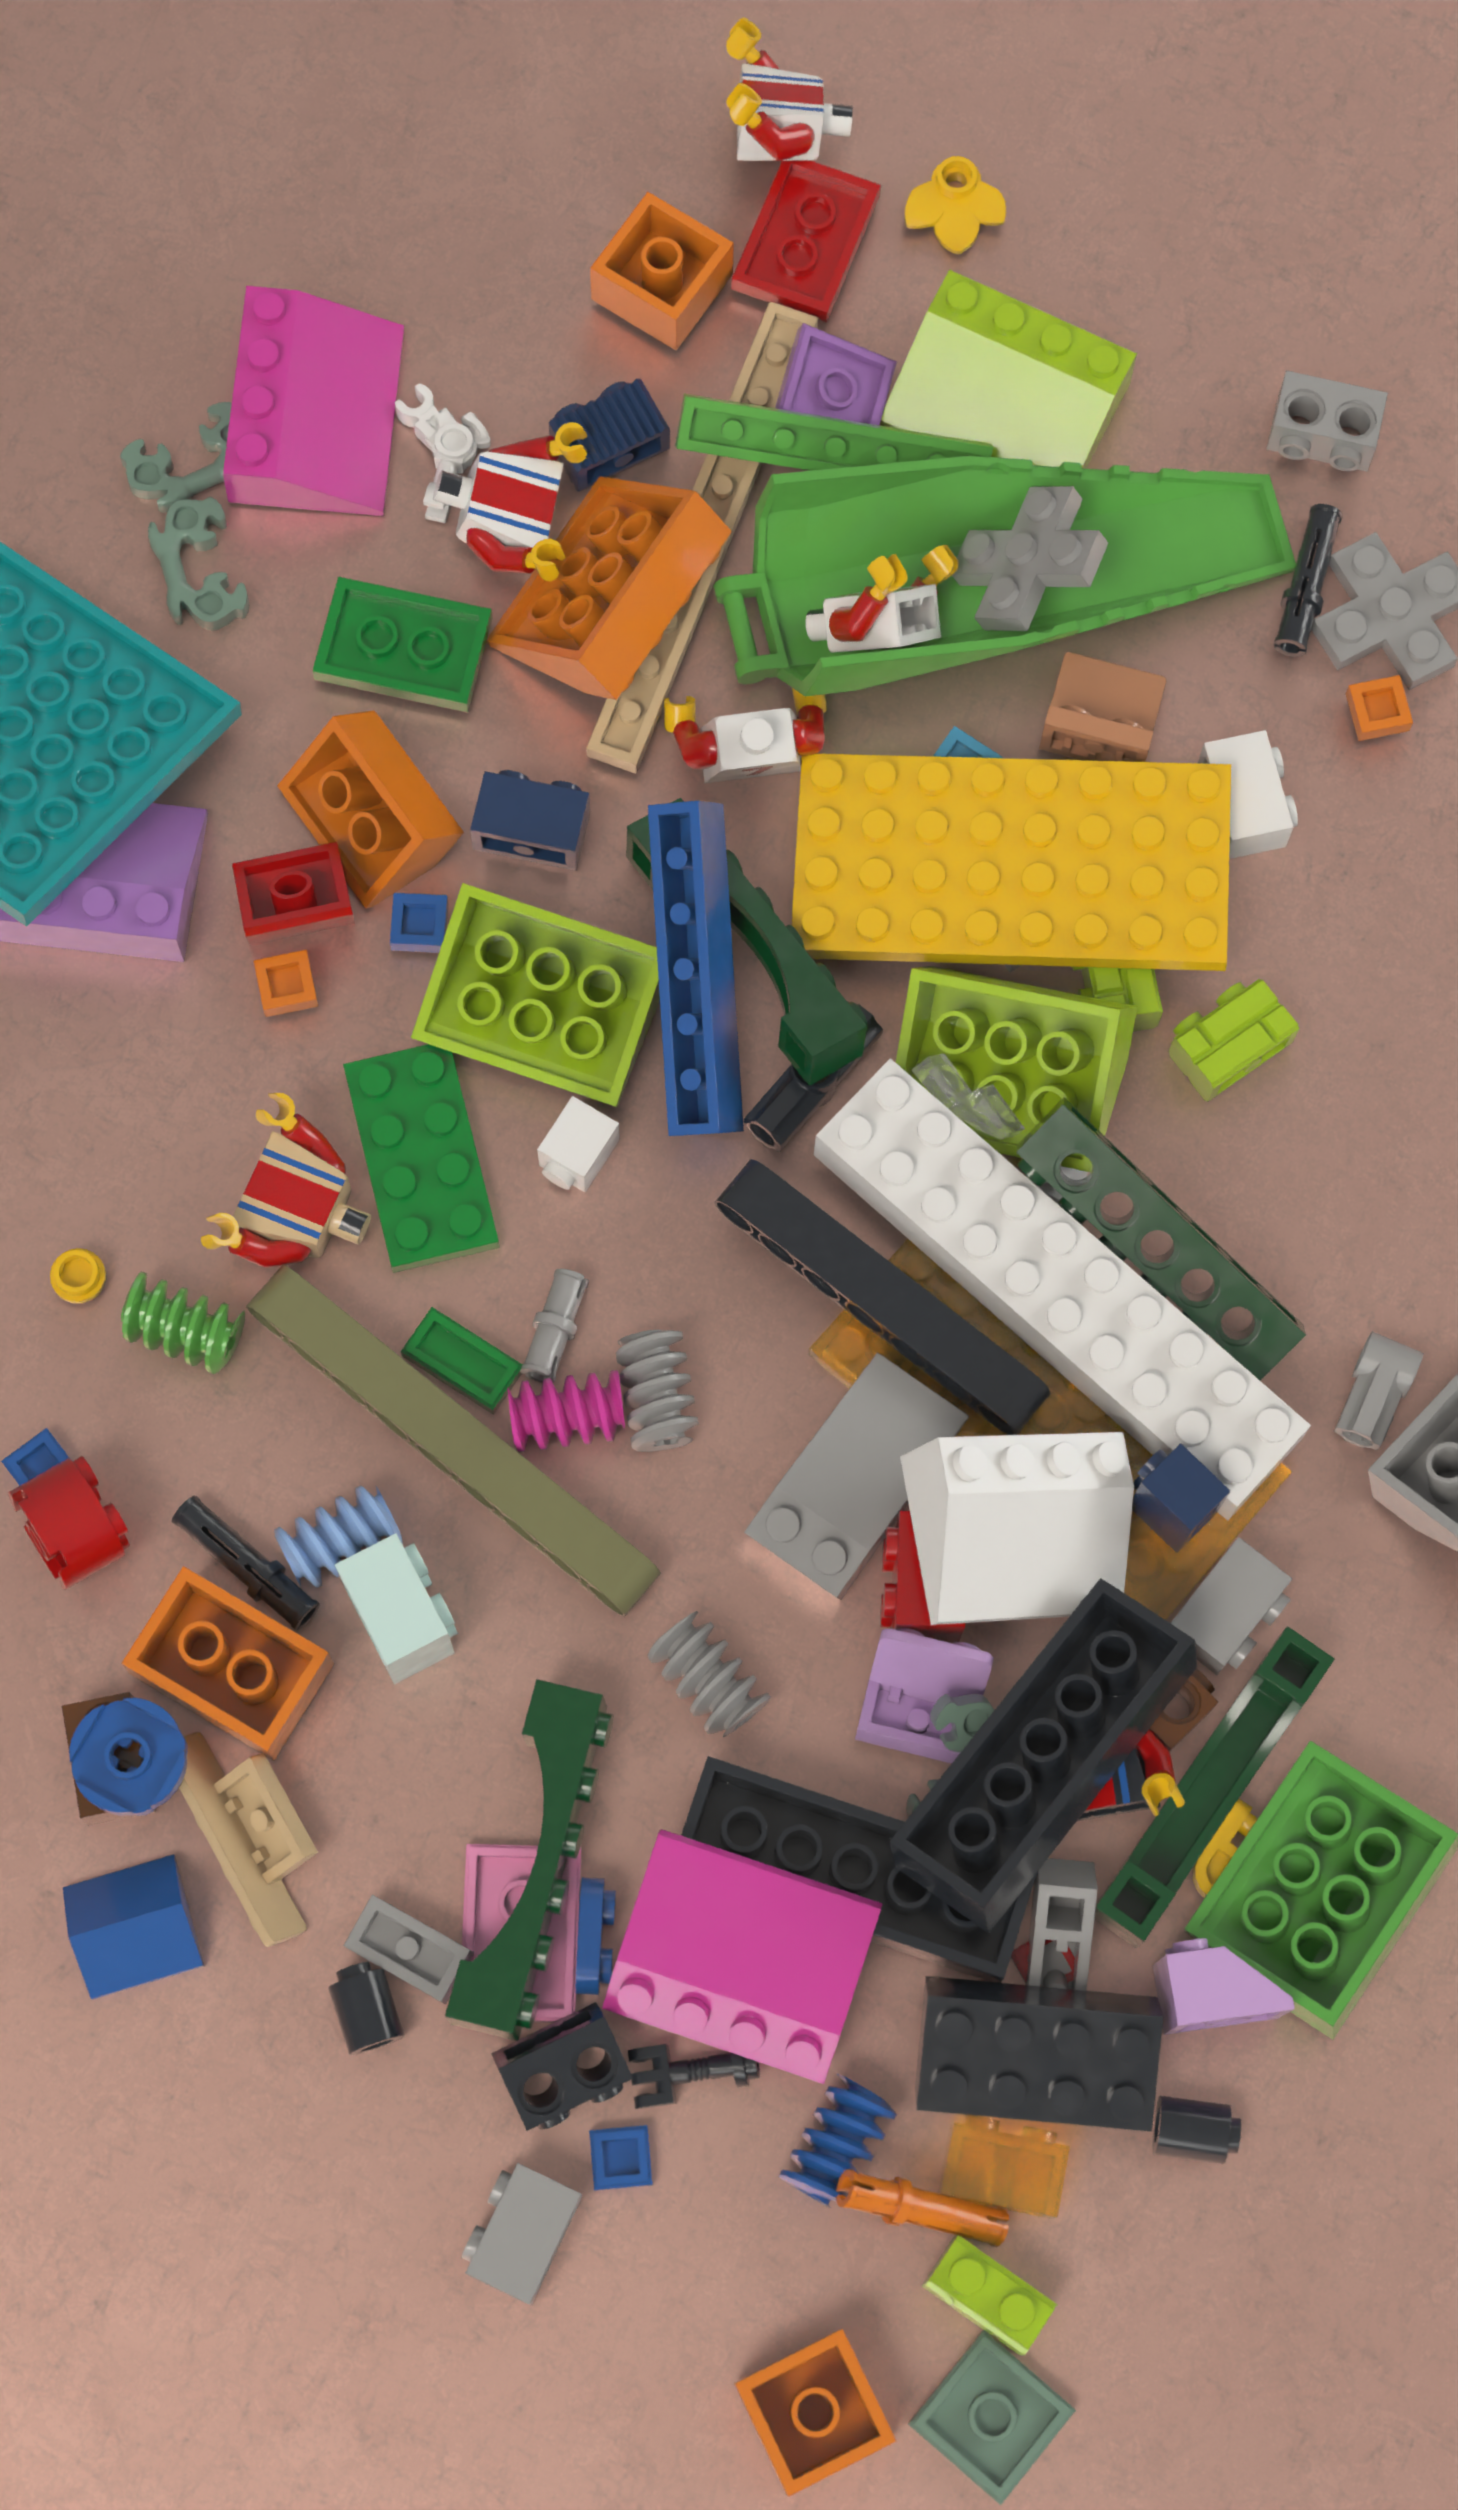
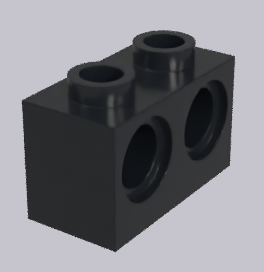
(555, 2053)

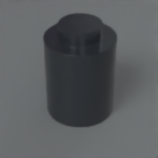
(365, 2008)
(1195, 2130)

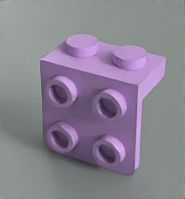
(907, 1682)

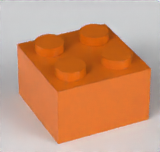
(661, 270)
(815, 2412)

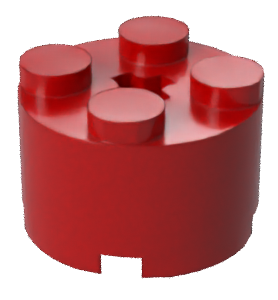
(69, 1522)

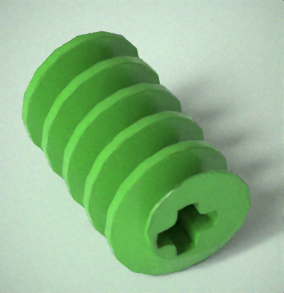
(179, 1325)

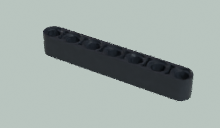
(883, 1298)

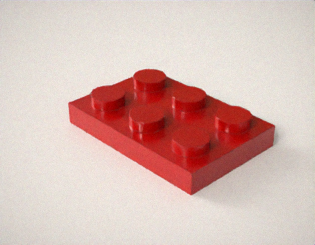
(806, 237)

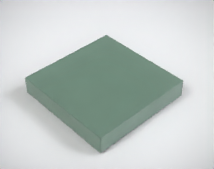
(991, 2417)

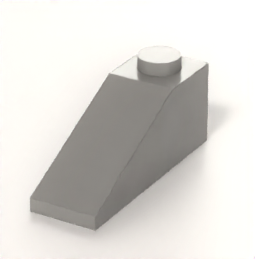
(1064, 1913)

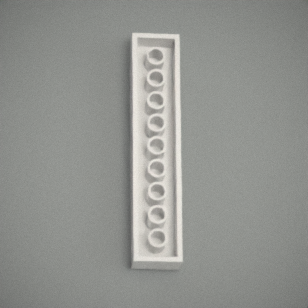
(1056, 1284)

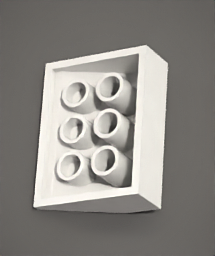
(1018, 1522)

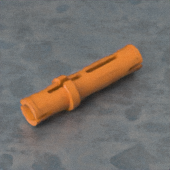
(901, 2202)

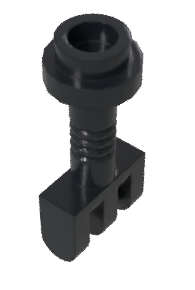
(668, 2073)

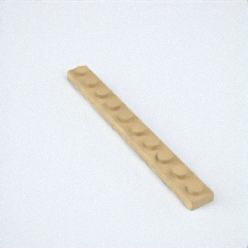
(725, 486)

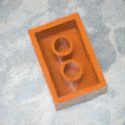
(228, 1663)

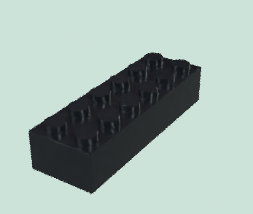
(1044, 1754)
(850, 1852)

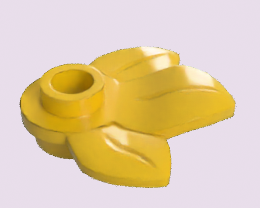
(955, 211)

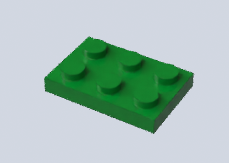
(402, 644)

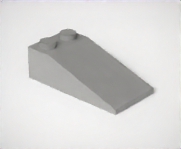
(850, 1476)

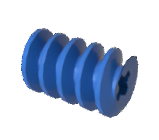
(838, 2141)

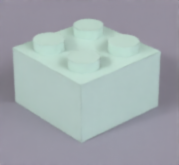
(395, 1608)

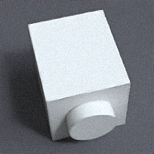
(577, 1145)

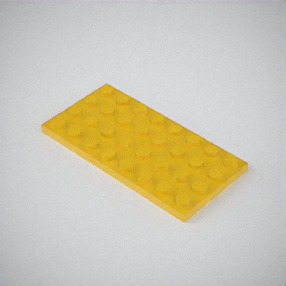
(1013, 861)

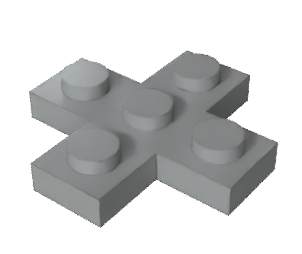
(1029, 558)
(1390, 611)

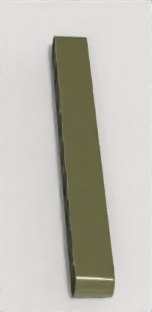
(454, 1440)

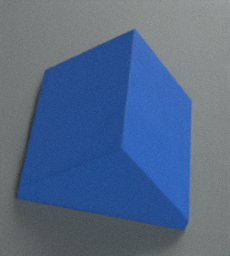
(131, 1927)

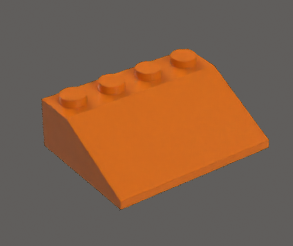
(624, 577)

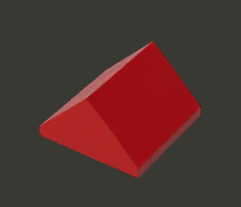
(292, 893)

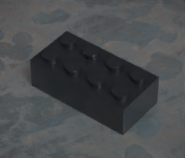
(1038, 2053)

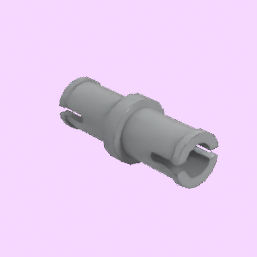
(554, 1325)

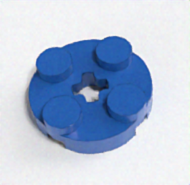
(121, 1724)

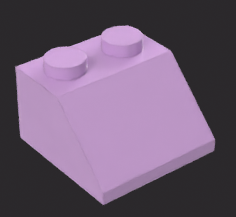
(1213, 1989)

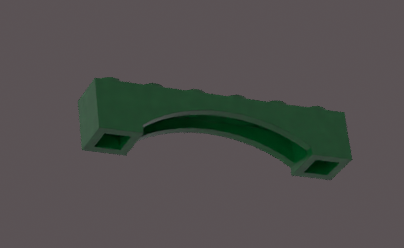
(818, 1024)
(1211, 1787)
(497, 1986)

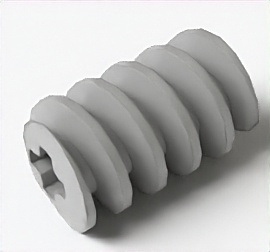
(654, 1390)
(706, 1676)

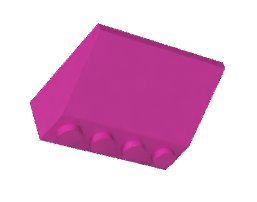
(312, 404)
(742, 1956)

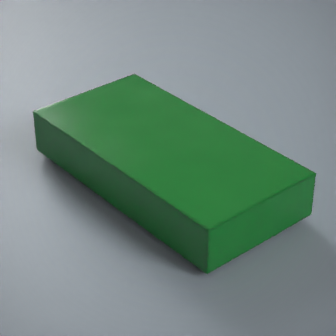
(462, 1360)

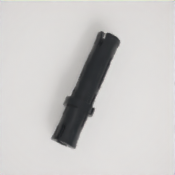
(1298, 619)
(292, 1605)

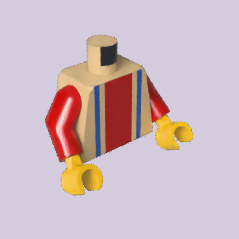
(291, 1198)

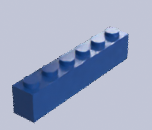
(695, 968)

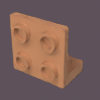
(1102, 711)

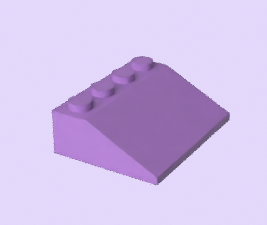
(131, 896)

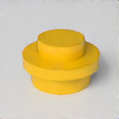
(78, 1275)

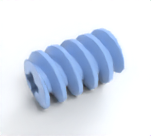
(336, 1535)

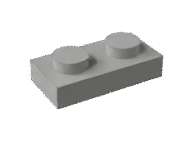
(407, 1948)

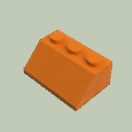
(373, 802)

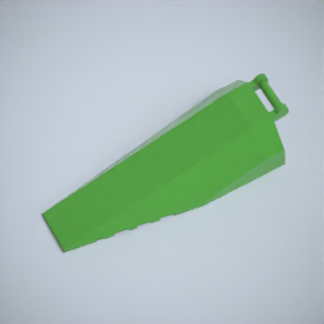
(818, 531)

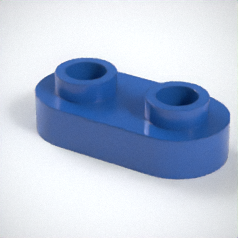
(593, 1961)

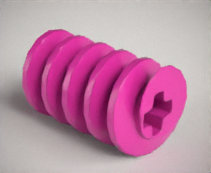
(566, 1411)

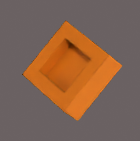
(1379, 708)
(285, 983)

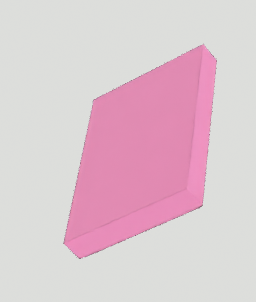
(491, 1891)

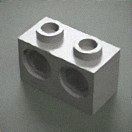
(1328, 408)

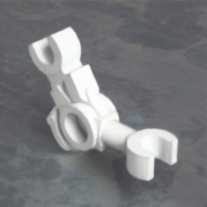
(450, 442)

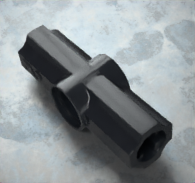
(793, 1101)

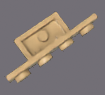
(251, 1834)

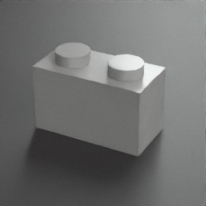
(1231, 1604)
(522, 2233)

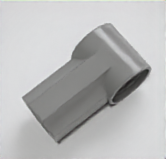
(1382, 1379)

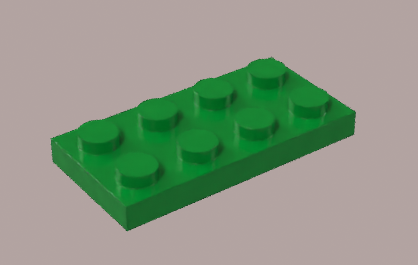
(421, 1157)

